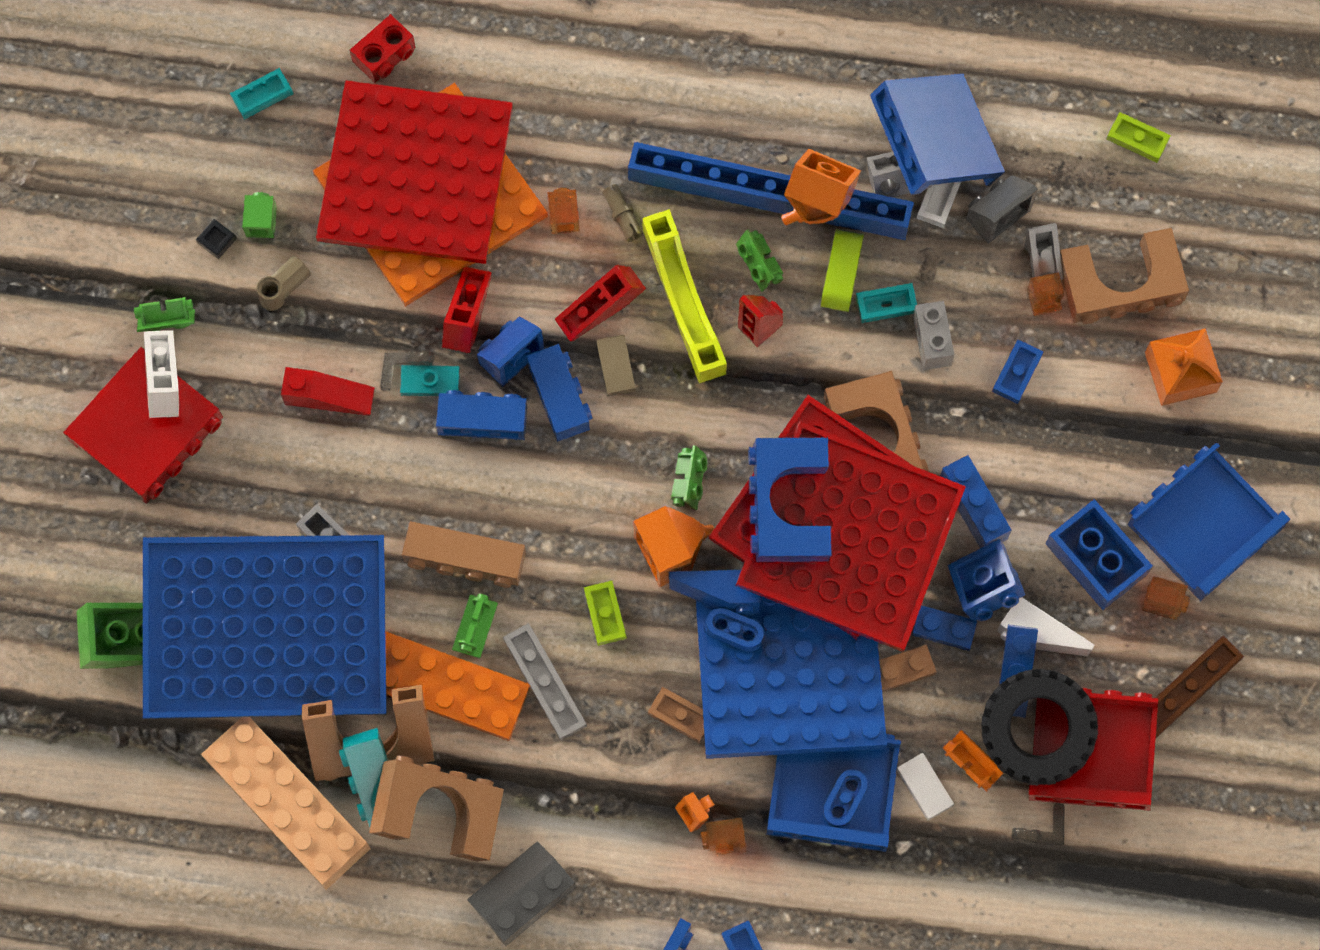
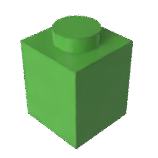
(259, 215)

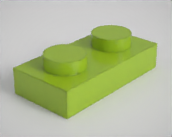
(1138, 137)
(605, 613)

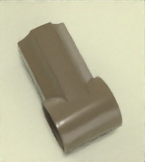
(283, 281)

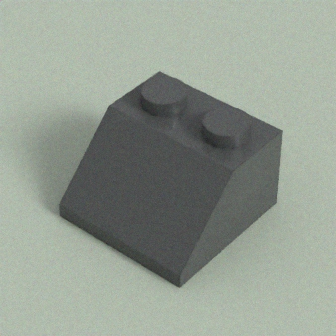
(1001, 207)

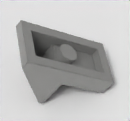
(1044, 250)

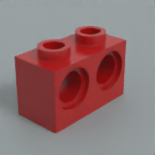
(377, 44)

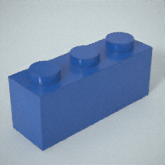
(559, 392)
(481, 415)
(977, 503)

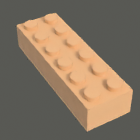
(286, 801)

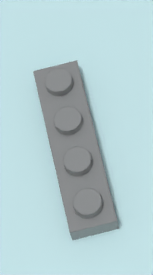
(544, 681)

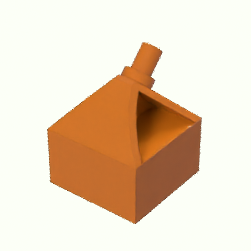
(819, 188)
(1183, 367)
(669, 541)

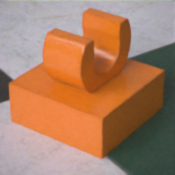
(694, 811)

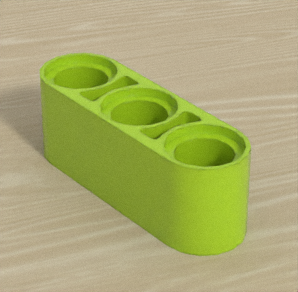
(842, 270)

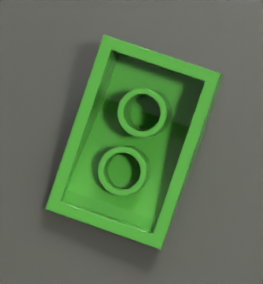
(110, 635)

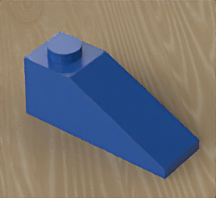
(716, 590)

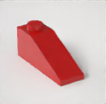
(600, 301)
(466, 310)
(758, 318)
(325, 392)

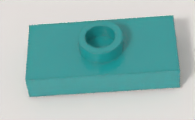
(261, 93)
(428, 380)

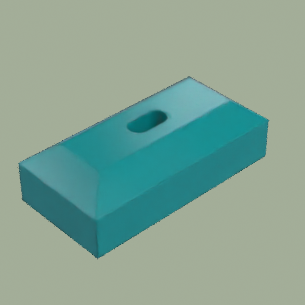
(900, 297)

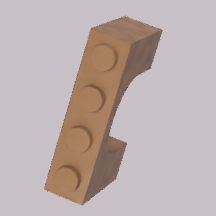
(1093, 300)
(880, 398)
(409, 739)
(474, 802)

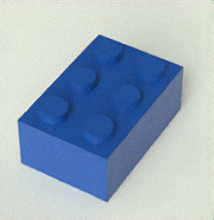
(1098, 554)

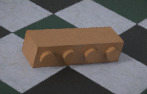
(463, 554)

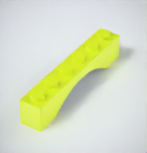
(682, 295)

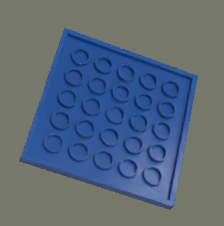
(795, 693)

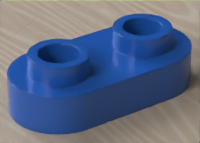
(736, 629)
(843, 798)

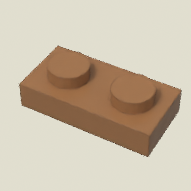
(906, 668)
(678, 714)

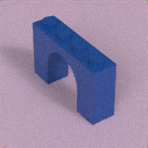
(775, 538)

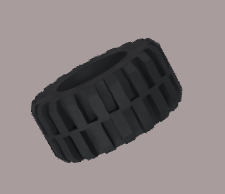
(1034, 768)

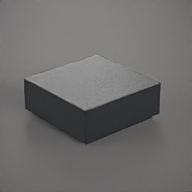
(216, 238)

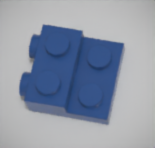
(986, 581)

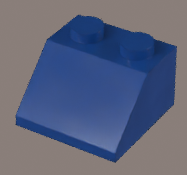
(508, 351)

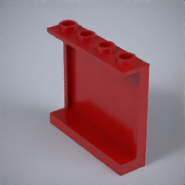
(140, 448)
(1123, 756)

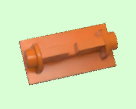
(973, 760)

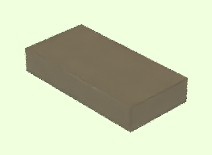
(615, 365)

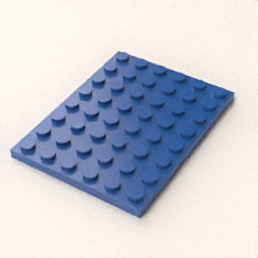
(263, 625)

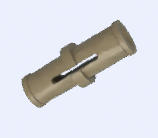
(622, 212)

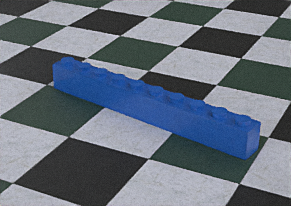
(758, 188)

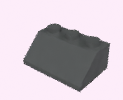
(522, 893)

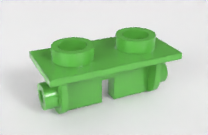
(752, 249)
(178, 314)
(689, 490)
(475, 625)

